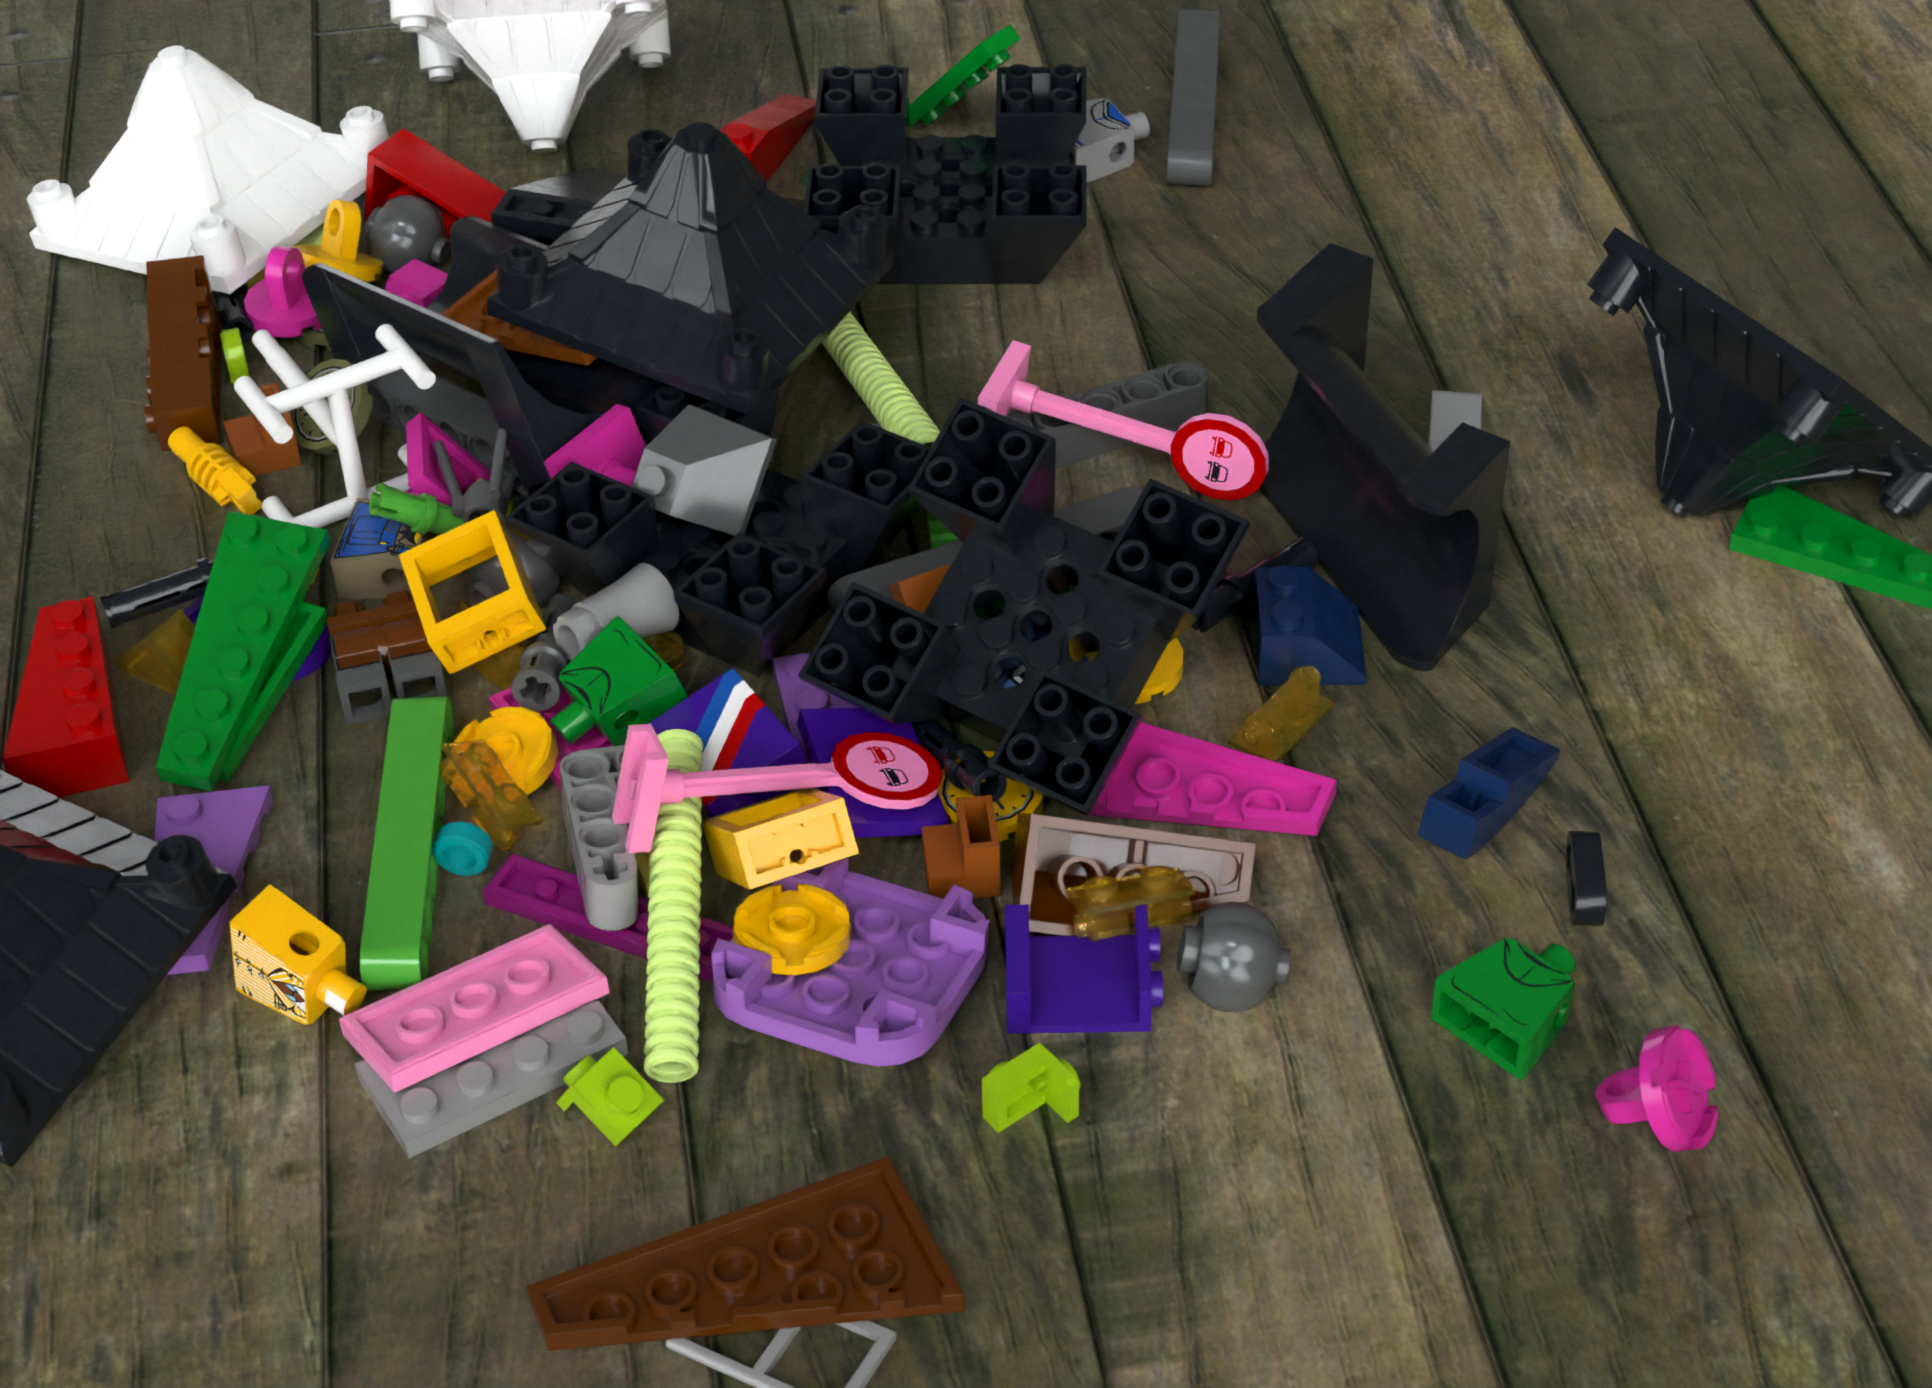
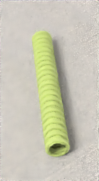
(878, 383)
(674, 925)

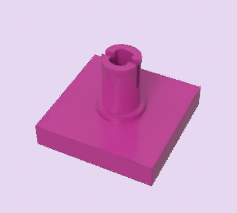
(606, 446)
(423, 466)

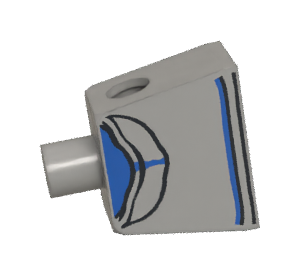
(1107, 139)

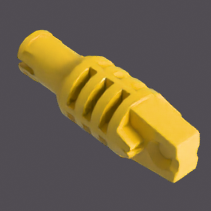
(215, 471)

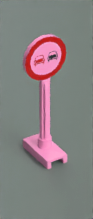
(1208, 450)
(867, 765)

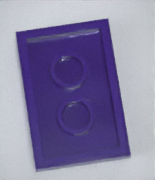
(827, 727)

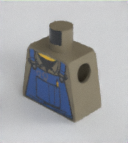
(368, 553)

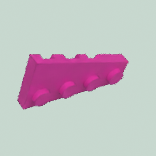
(1206, 784)

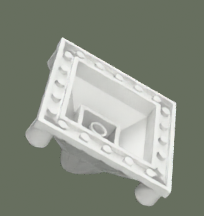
(535, 51)
(206, 177)

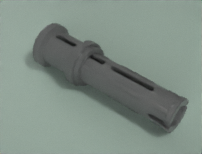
(543, 662)

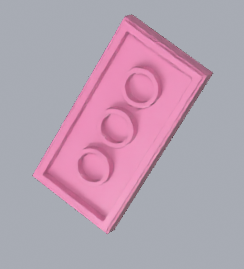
(473, 1007)

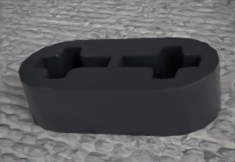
(1585, 878)

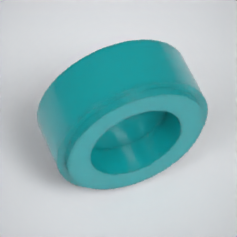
(462, 848)

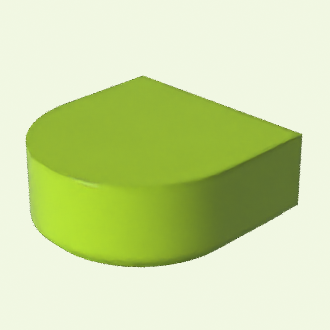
(234, 354)

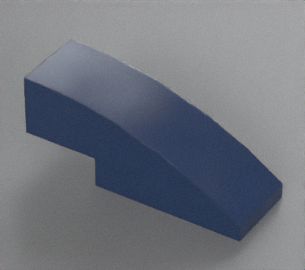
(1486, 792)

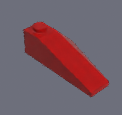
(771, 131)

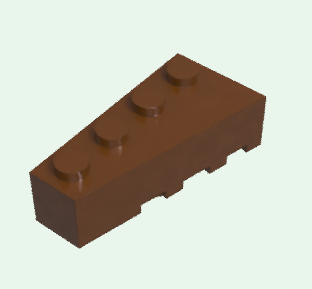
(182, 350)

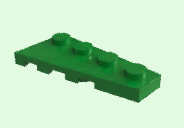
(963, 77)

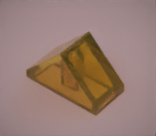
(160, 653)

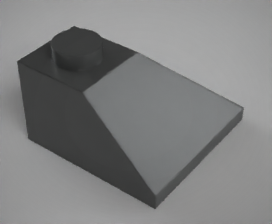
(705, 469)

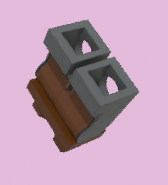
(376, 642)

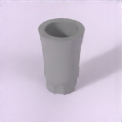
(639, 597)

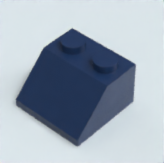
(1303, 624)

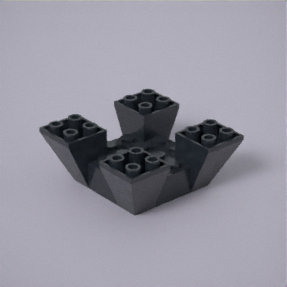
(956, 204)
(743, 592)
(1132, 597)

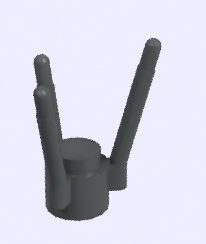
(484, 494)

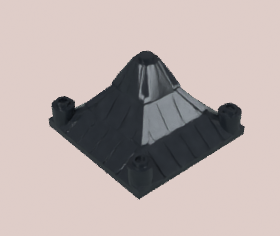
(695, 272)
(1746, 404)
(83, 942)

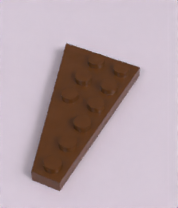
(795, 1260)

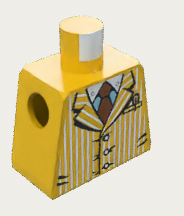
(291, 960)

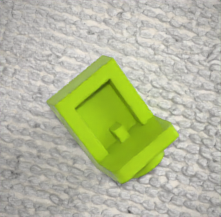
(1027, 1083)
(610, 1094)

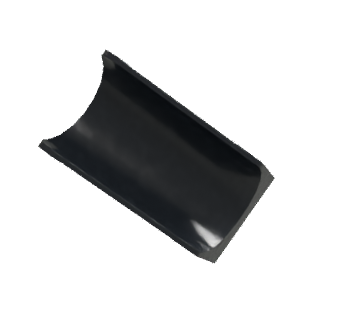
(531, 396)
(1390, 519)

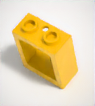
(511, 614)
(756, 840)

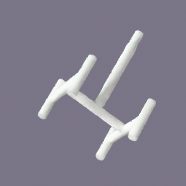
(332, 416)

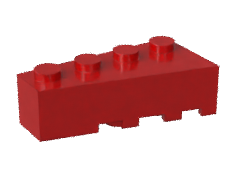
(416, 168)
(66, 709)

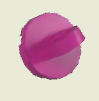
(281, 299)
(1665, 1090)

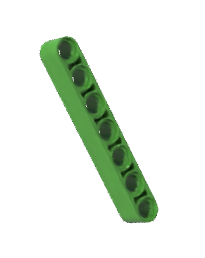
(403, 865)

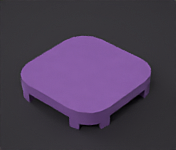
(890, 990)

